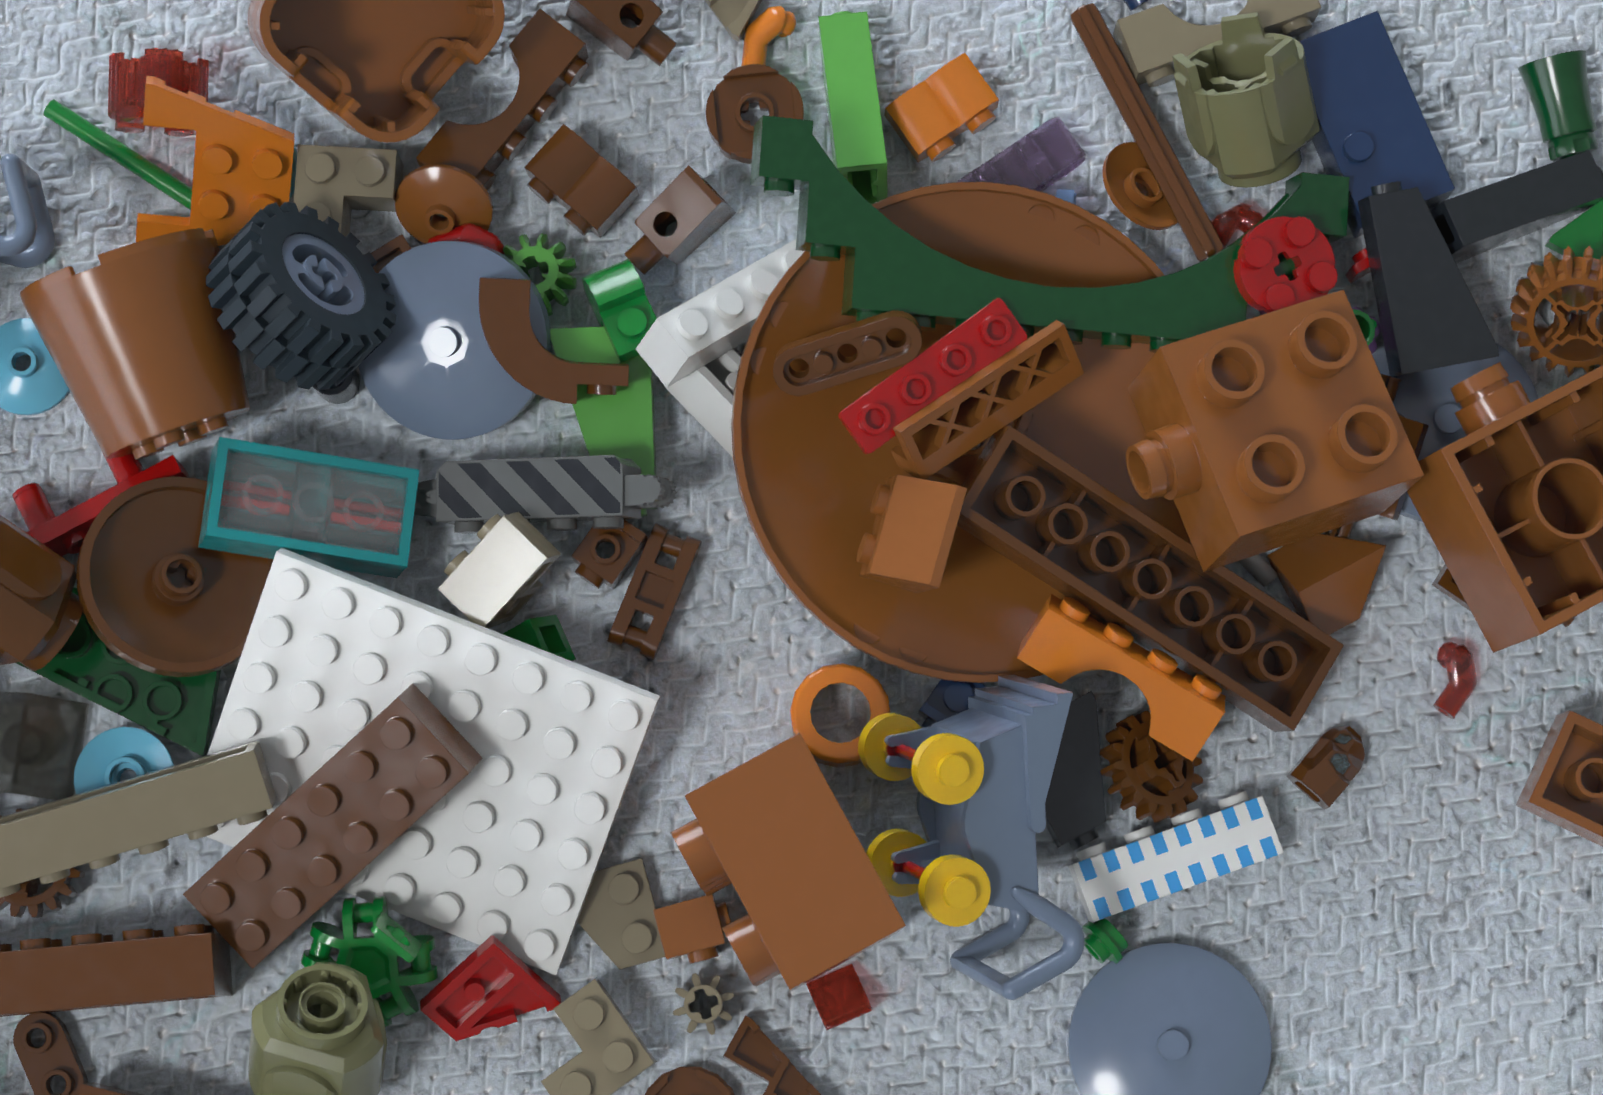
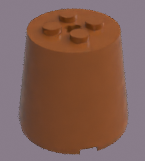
(143, 344)

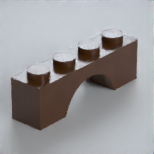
(546, 62)

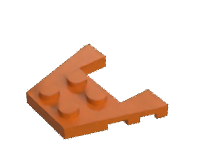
(237, 163)

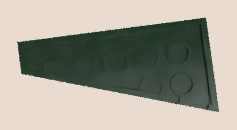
(166, 705)

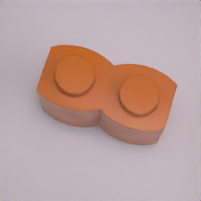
(942, 108)

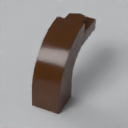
(508, 331)

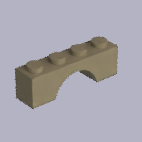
(1156, 34)

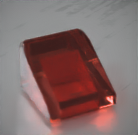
(839, 997)

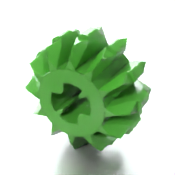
(549, 262)

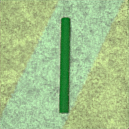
(119, 152)

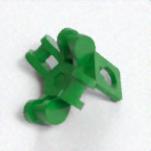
(376, 954)

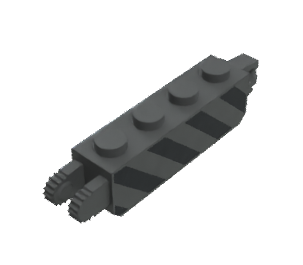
(542, 491)

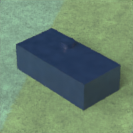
(1370, 116)

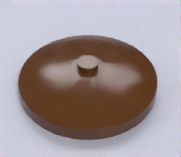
(157, 592)

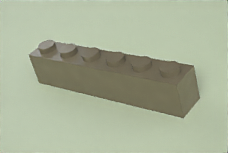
(134, 815)

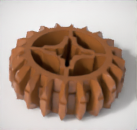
(1571, 338)

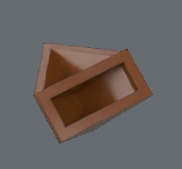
(1327, 578)

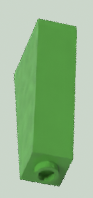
(853, 103)
(612, 423)

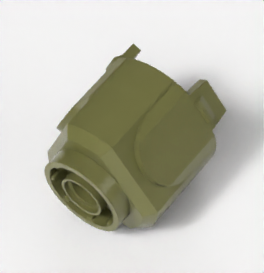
(1247, 102)
(318, 1036)

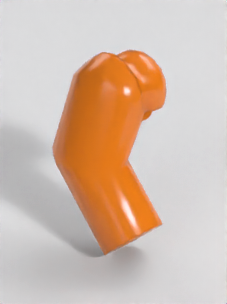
(764, 29)

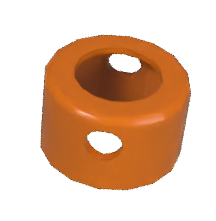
(823, 750)

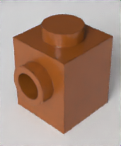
(692, 928)

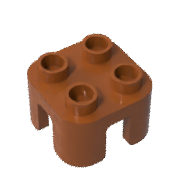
(375, 59)

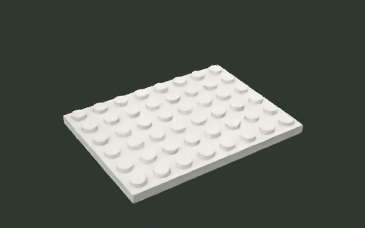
(523, 828)

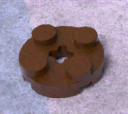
(732, 97)

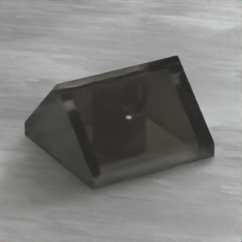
(40, 744)

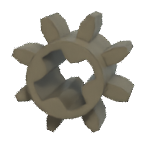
(690, 997)

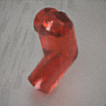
(1236, 218)
(1461, 677)

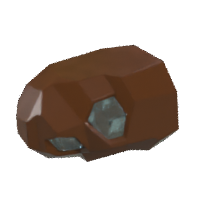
(1329, 765)

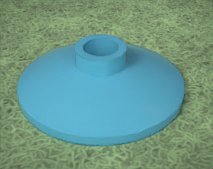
(40, 385)
(115, 752)

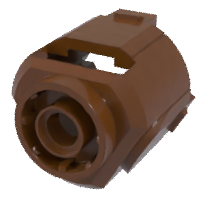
(35, 599)

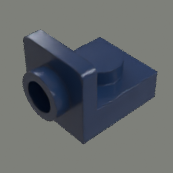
(947, 700)

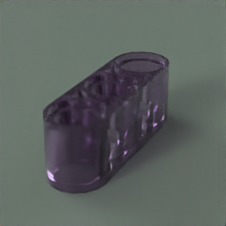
(1033, 160)

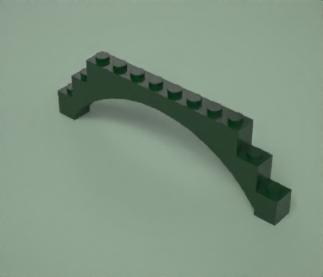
(898, 272)

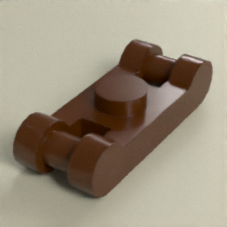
(654, 591)

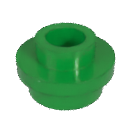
(1104, 941)

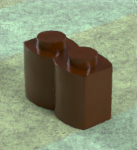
(580, 182)

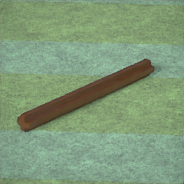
(1146, 132)

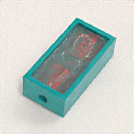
(309, 503)

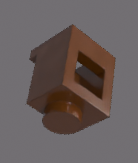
(597, 570)

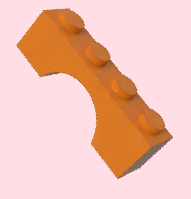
(1071, 642)

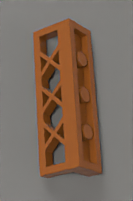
(994, 400)

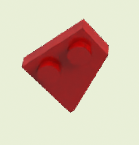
(487, 992)

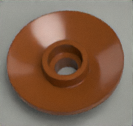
(1135, 188)
(442, 191)

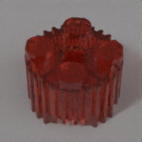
(128, 84)

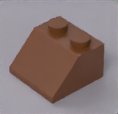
(911, 532)

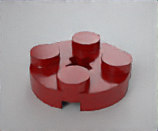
(1296, 240)

